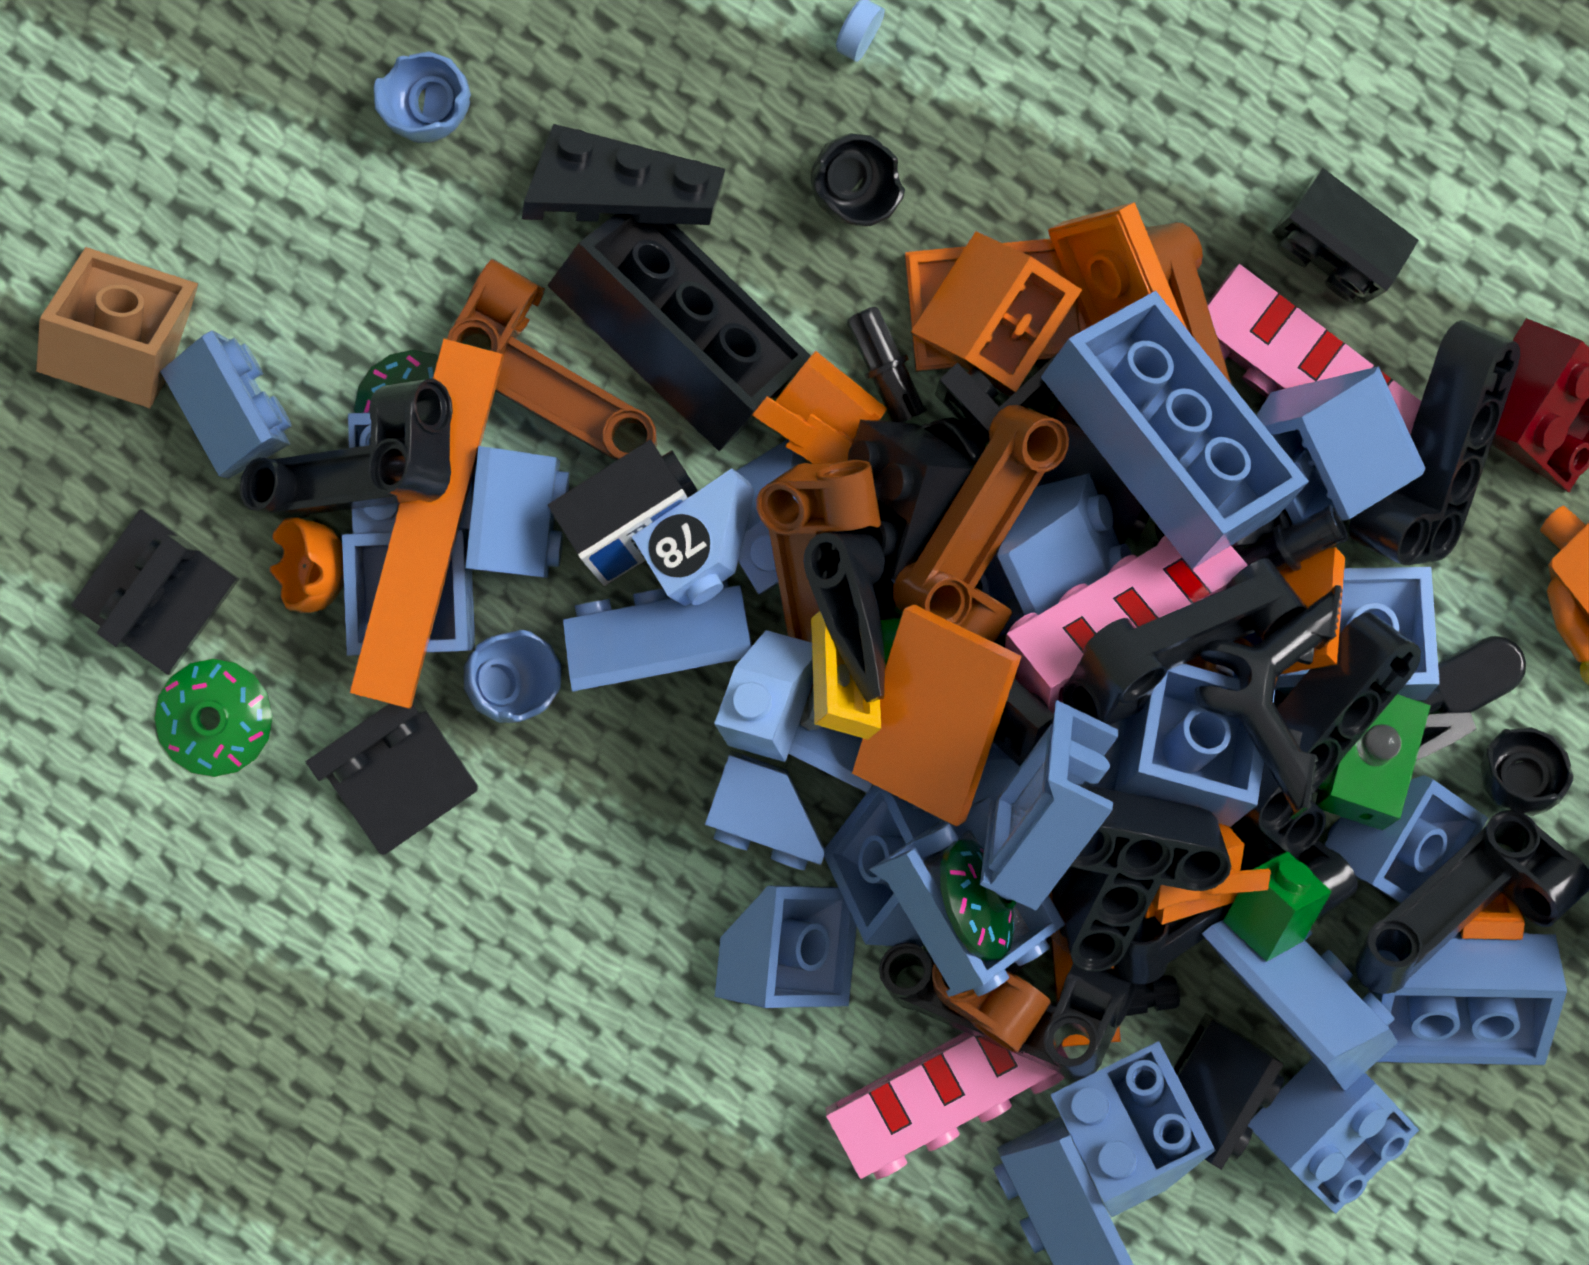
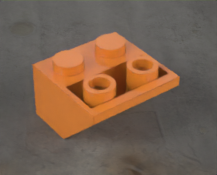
(996, 311)

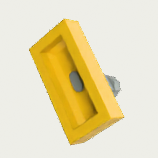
(834, 696)

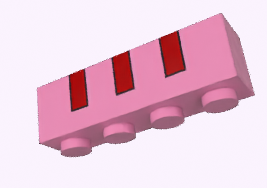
(1282, 343)
(1133, 589)
(929, 1101)

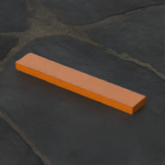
(426, 538)

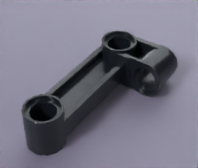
(401, 465)
(1129, 661)
(1536, 877)
(1159, 944)
(1088, 1006)

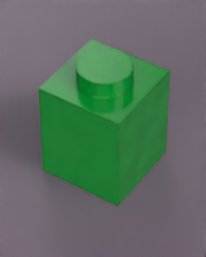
(1284, 913)

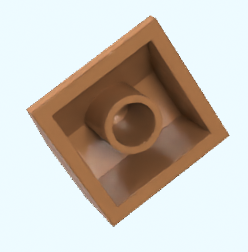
(114, 327)

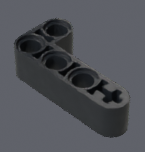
(1453, 440)
(1333, 712)

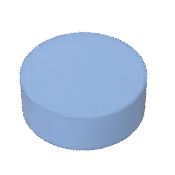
(859, 29)

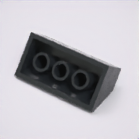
(679, 323)

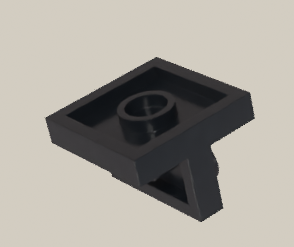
(154, 592)

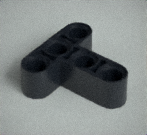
(1124, 864)

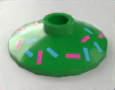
(242, 710)

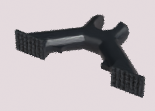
(1254, 702)

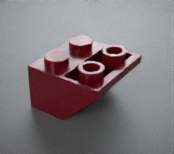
(1548, 406)

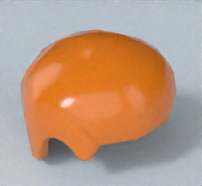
(322, 578)

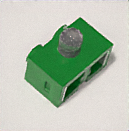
(1378, 769)

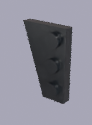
(615, 177)

